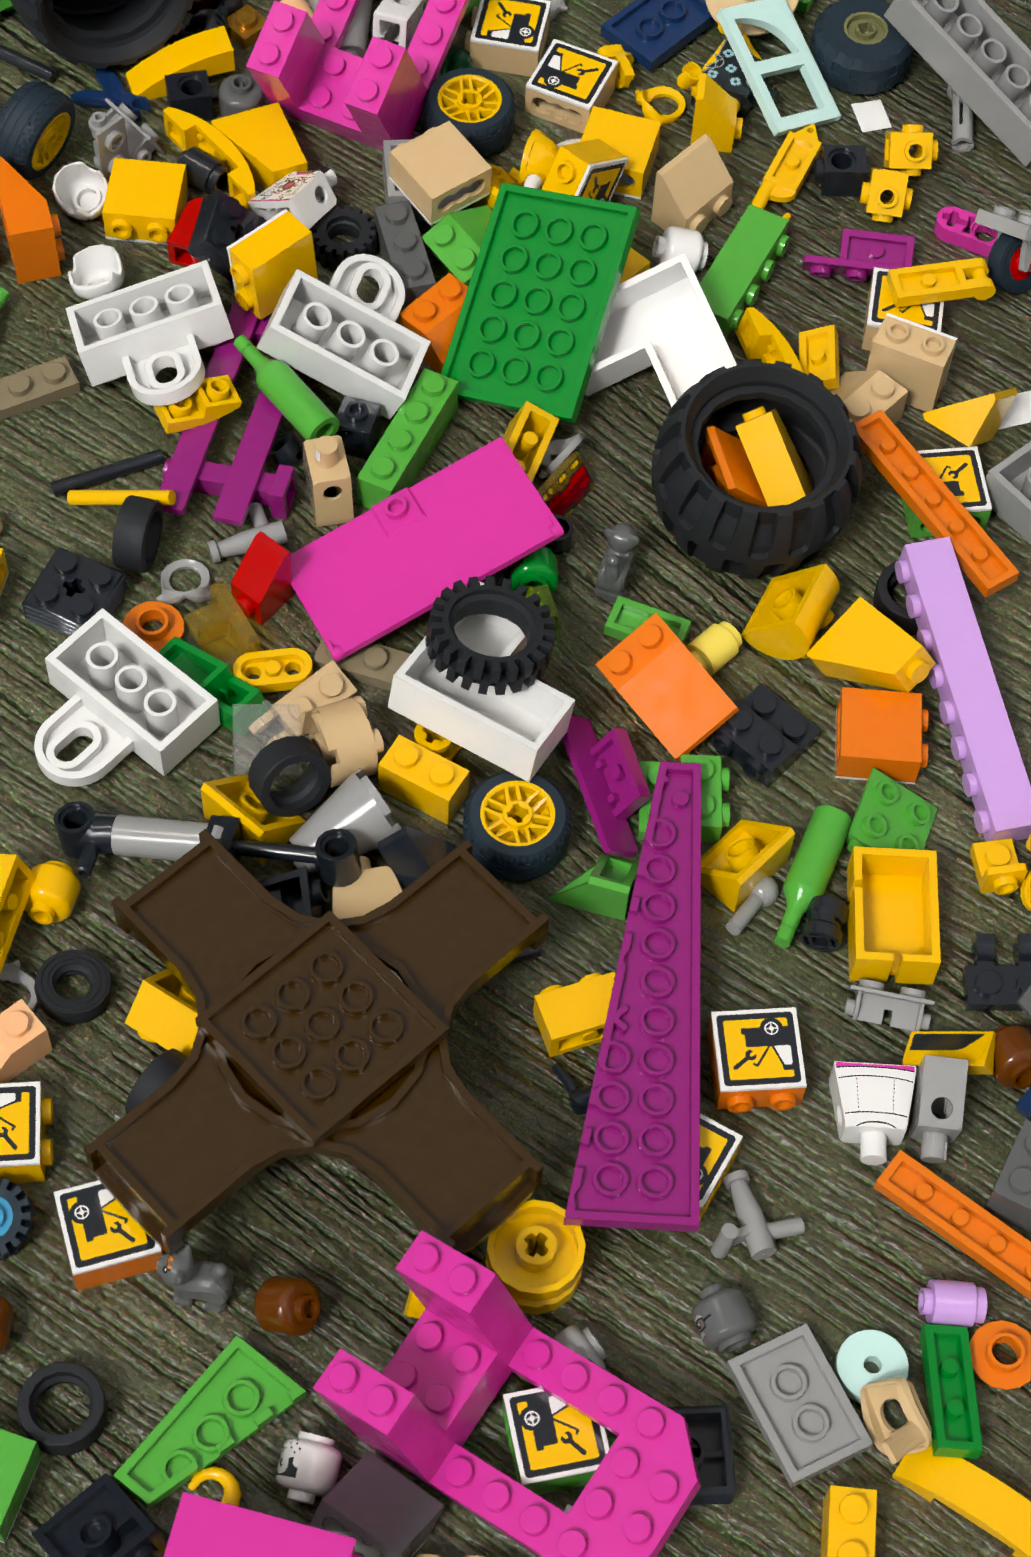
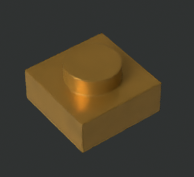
(245, 26)

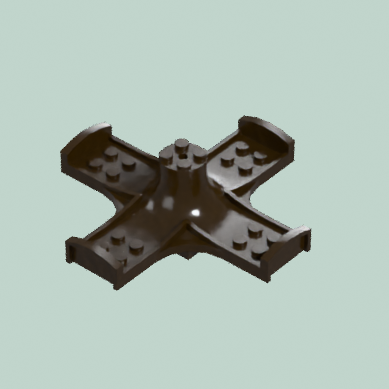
(321, 1046)

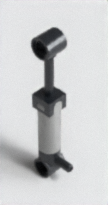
(87, 833)

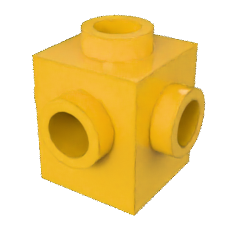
(897, 149)
(886, 180)

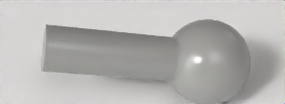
(763, 895)

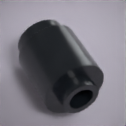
(204, 170)

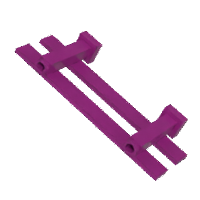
(245, 479)

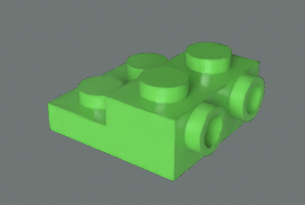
(713, 782)

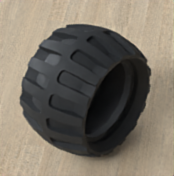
(102, 30)
(742, 535)

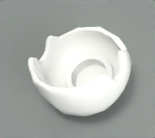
(80, 191)
(96, 271)

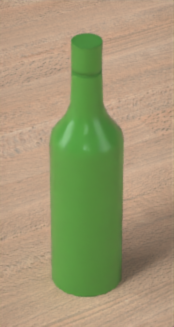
(289, 393)
(812, 866)

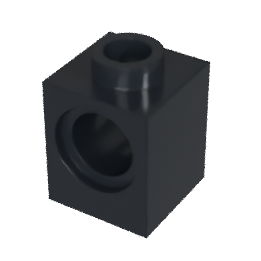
(192, 93)
(841, 170)
(359, 426)

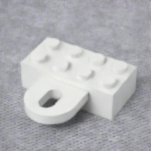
(152, 329)
(346, 340)
(123, 701)

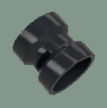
(824, 923)

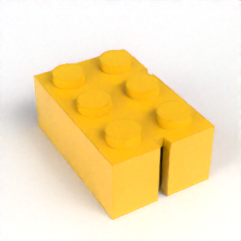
(893, 915)

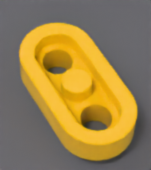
(273, 669)

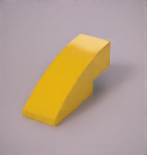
(202, 51)

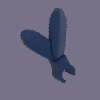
(113, 91)

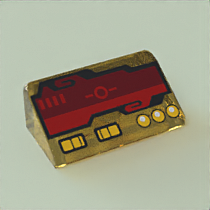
(567, 486)

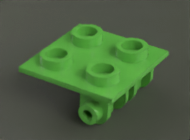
(890, 816)

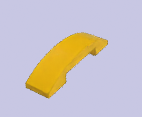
(193, 131)
(763, 340)
(971, 1494)

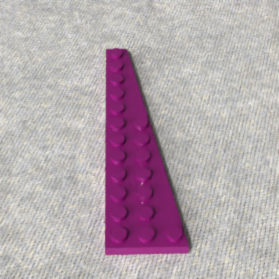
(644, 1104)

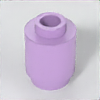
(952, 1303)

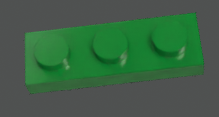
(950, 1391)

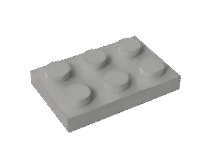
(799, 1405)

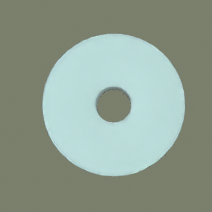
(869, 1347)

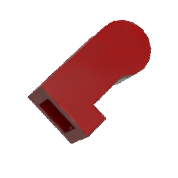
(181, 235)

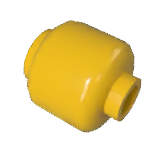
(52, 893)

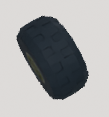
(859, 47)

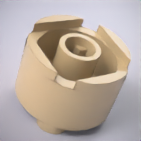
(343, 737)

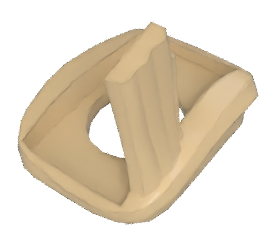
(907, 1439)

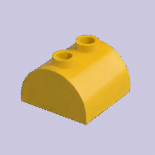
(793, 612)

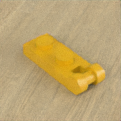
(940, 282)

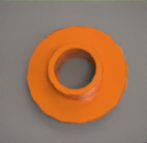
(155, 611)
(985, 1364)

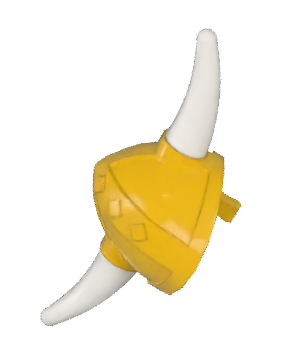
(537, 159)

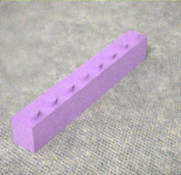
(967, 689)

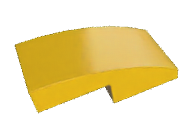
(208, 403)

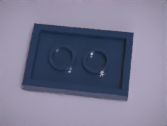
(657, 28)

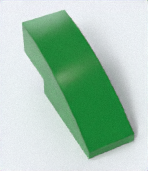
(212, 676)

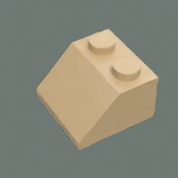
(692, 188)
(869, 392)

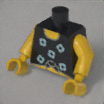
(727, 74)

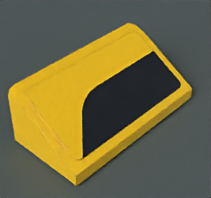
(967, 1045)

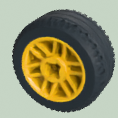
(476, 105)
(35, 128)
(517, 826)

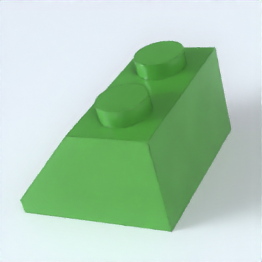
(458, 240)

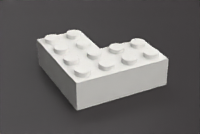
(661, 323)
(506, 729)

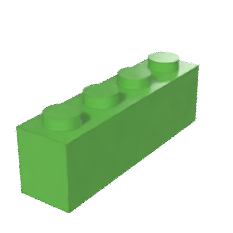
(743, 264)
(408, 438)

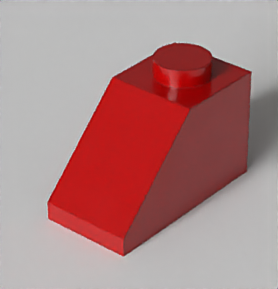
(263, 579)

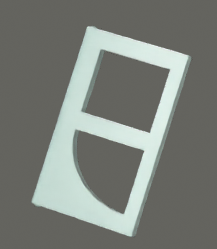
(779, 20)

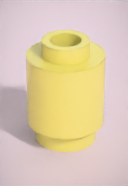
(716, 646)

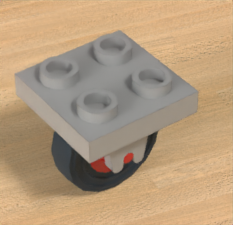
(1011, 253)

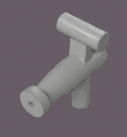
(239, 543)
(753, 1225)

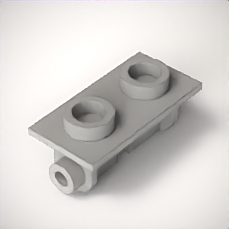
(140, 139)
(109, 141)
(872, 1001)

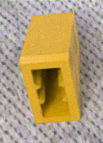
(264, 142)
(773, 457)
(871, 651)

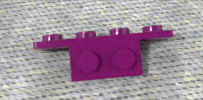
(861, 253)
(609, 782)

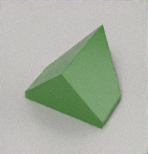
(602, 888)

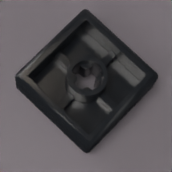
(219, 225)
(74, 575)
(713, 1449)

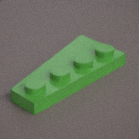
(217, 1414)

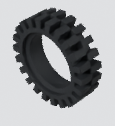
(484, 669)

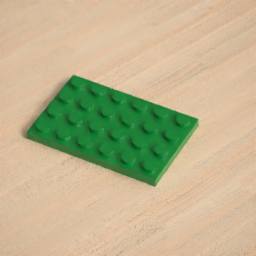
(539, 300)

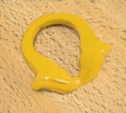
(645, 97)

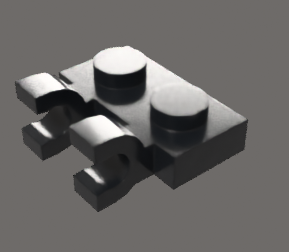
(993, 986)

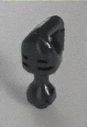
(208, 18)

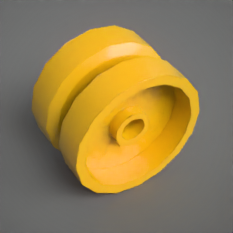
(554, 1272)

